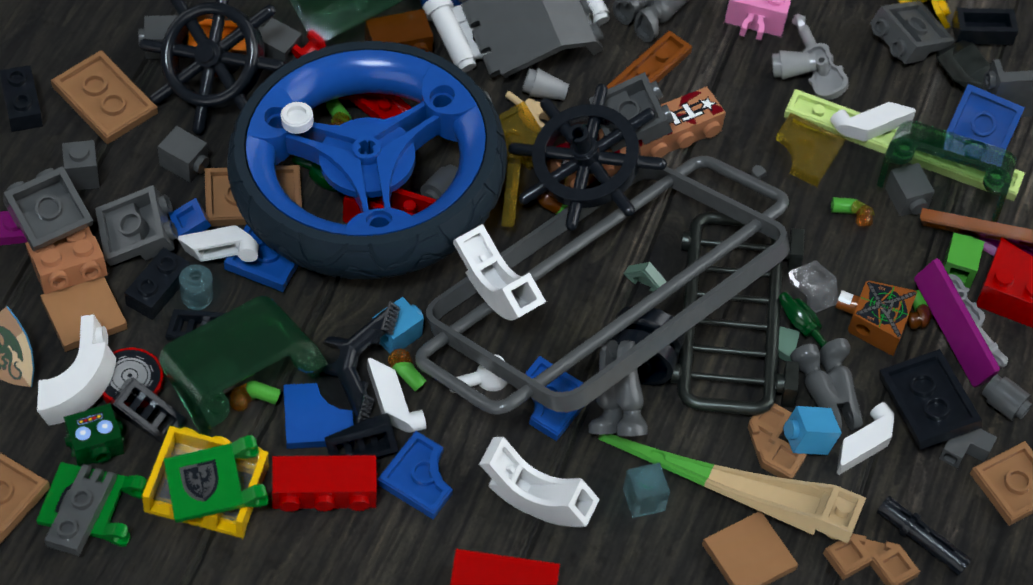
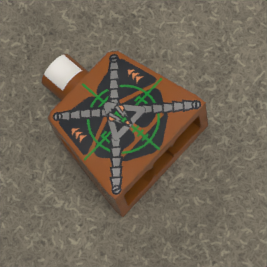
(878, 313)

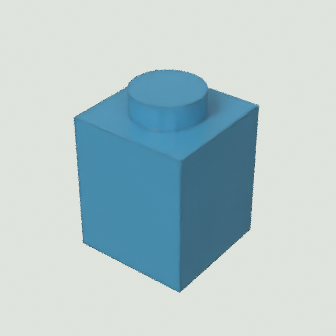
(407, 329)
(812, 430)

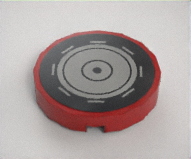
(137, 364)

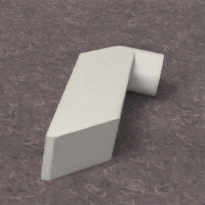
(872, 122)
(220, 244)
(392, 399)
(868, 439)

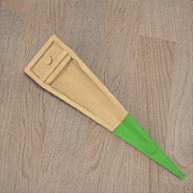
(795, 502)

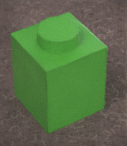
(963, 257)

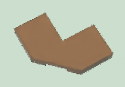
(772, 452)
(886, 559)

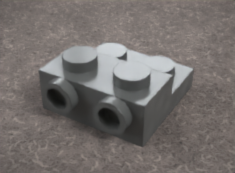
(910, 31)
(631, 99)
(46, 208)
(136, 226)

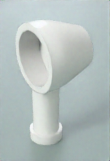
(484, 378)

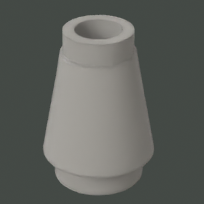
(791, 63)
(544, 85)

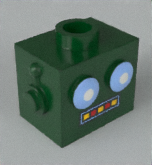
(94, 435)

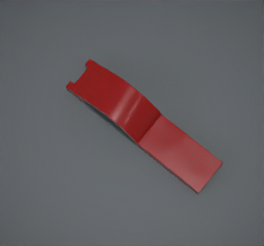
(374, 105)

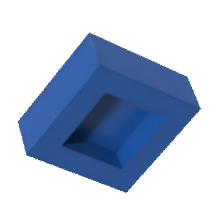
(190, 218)

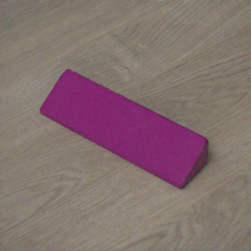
(956, 323)

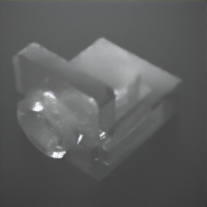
(816, 284)

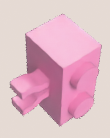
(758, 15)

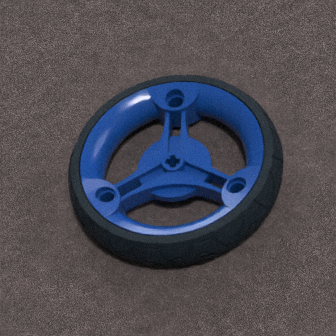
(367, 159)

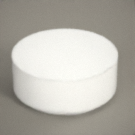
(297, 117)

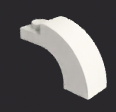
(84, 380)

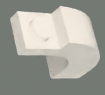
(492, 277)
(535, 493)

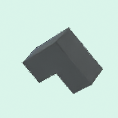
(975, 443)

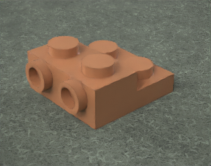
(68, 261)

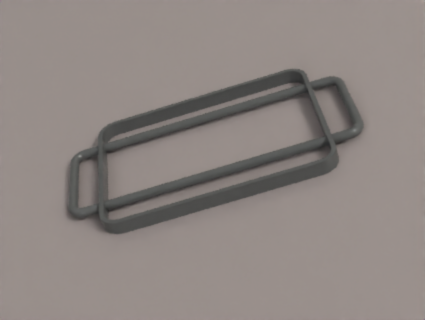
(649, 346)

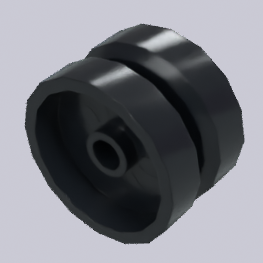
(660, 366)

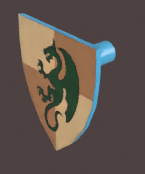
(15, 351)

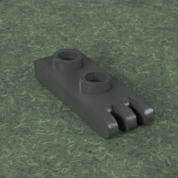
(80, 510)

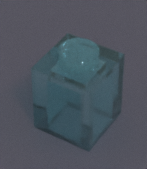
(646, 490)

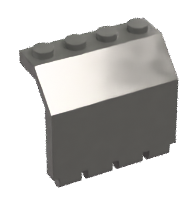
(529, 31)

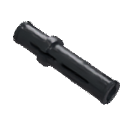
(918, 531)

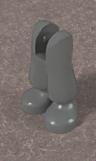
(646, 15)
(835, 386)
(623, 395)

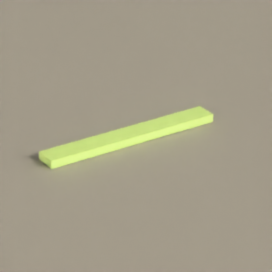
(820, 111)

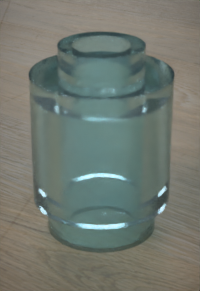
(196, 286)

